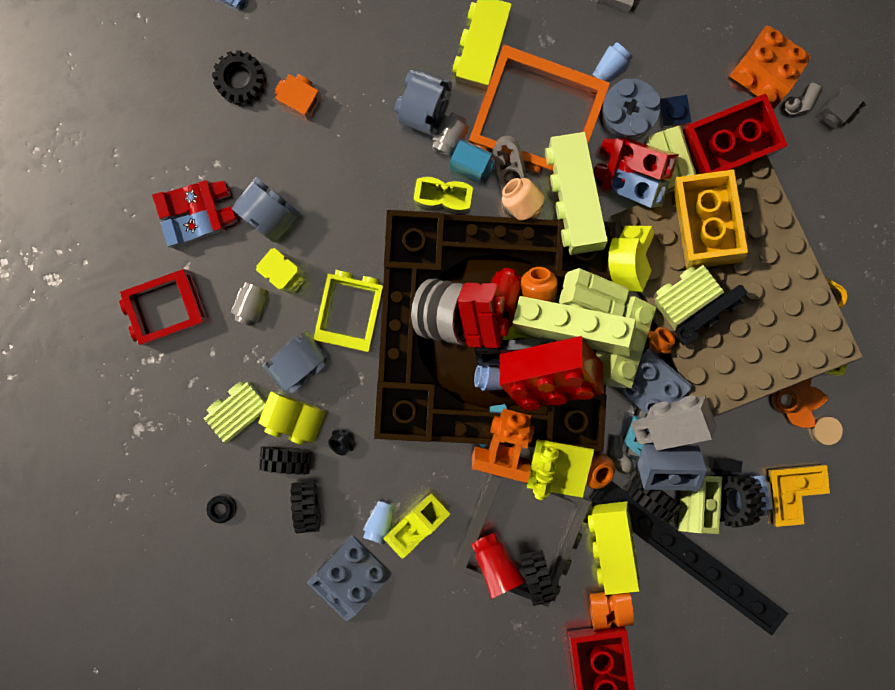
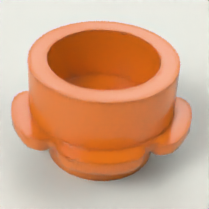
(661, 340)

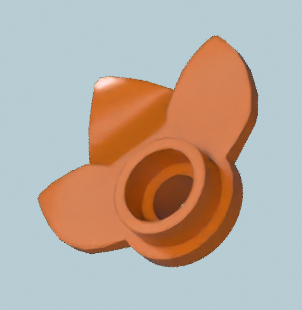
(802, 401)

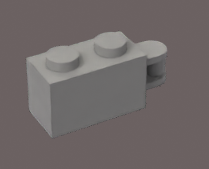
(676, 423)

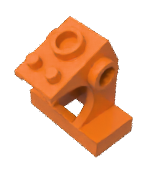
(504, 458)

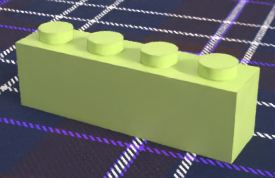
(577, 193)
(560, 322)

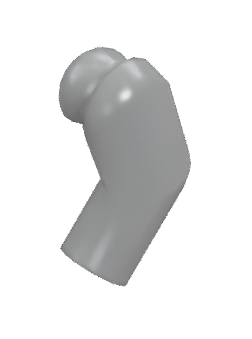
(805, 103)
(622, 462)

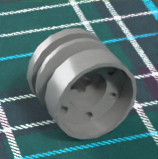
(437, 312)

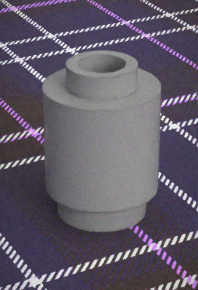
(449, 133)
(249, 304)

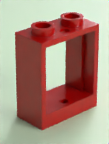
(189, 297)

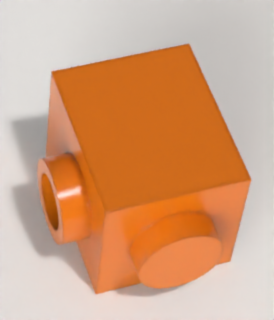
(297, 95)

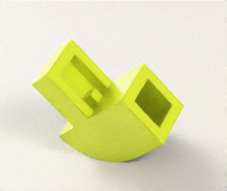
(628, 257)
(416, 525)

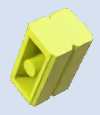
(281, 271)

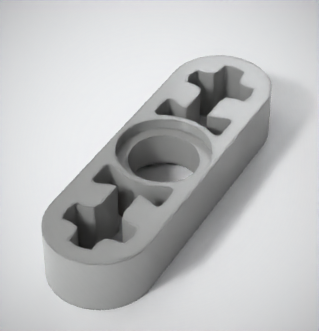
(516, 159)

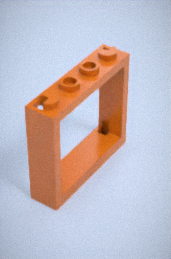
(547, 70)

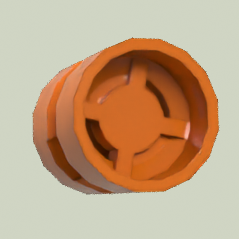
(611, 609)

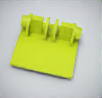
(559, 469)

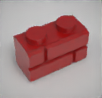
(482, 315)

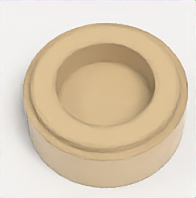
(827, 430)

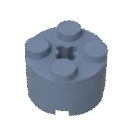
(423, 101)
(614, 109)
(265, 210)
(295, 362)

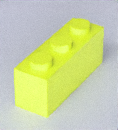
(481, 42)
(615, 548)

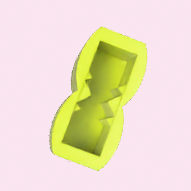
(434, 194)
(291, 418)

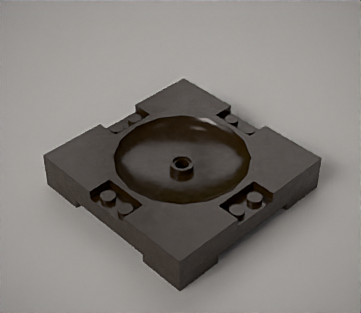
(429, 384)

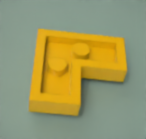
(790, 485)

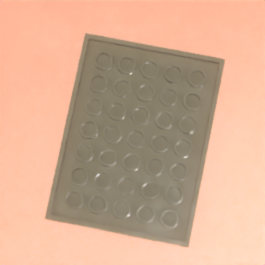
(788, 317)

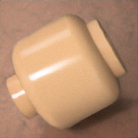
(522, 199)

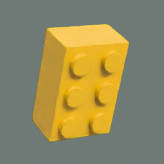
(710, 219)

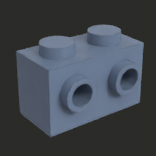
(671, 468)

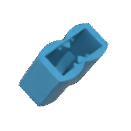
(472, 161)

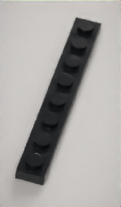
(696, 561)

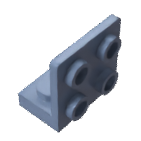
(655, 382)
(349, 579)

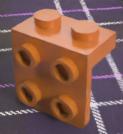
(771, 66)

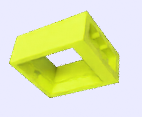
(344, 278)

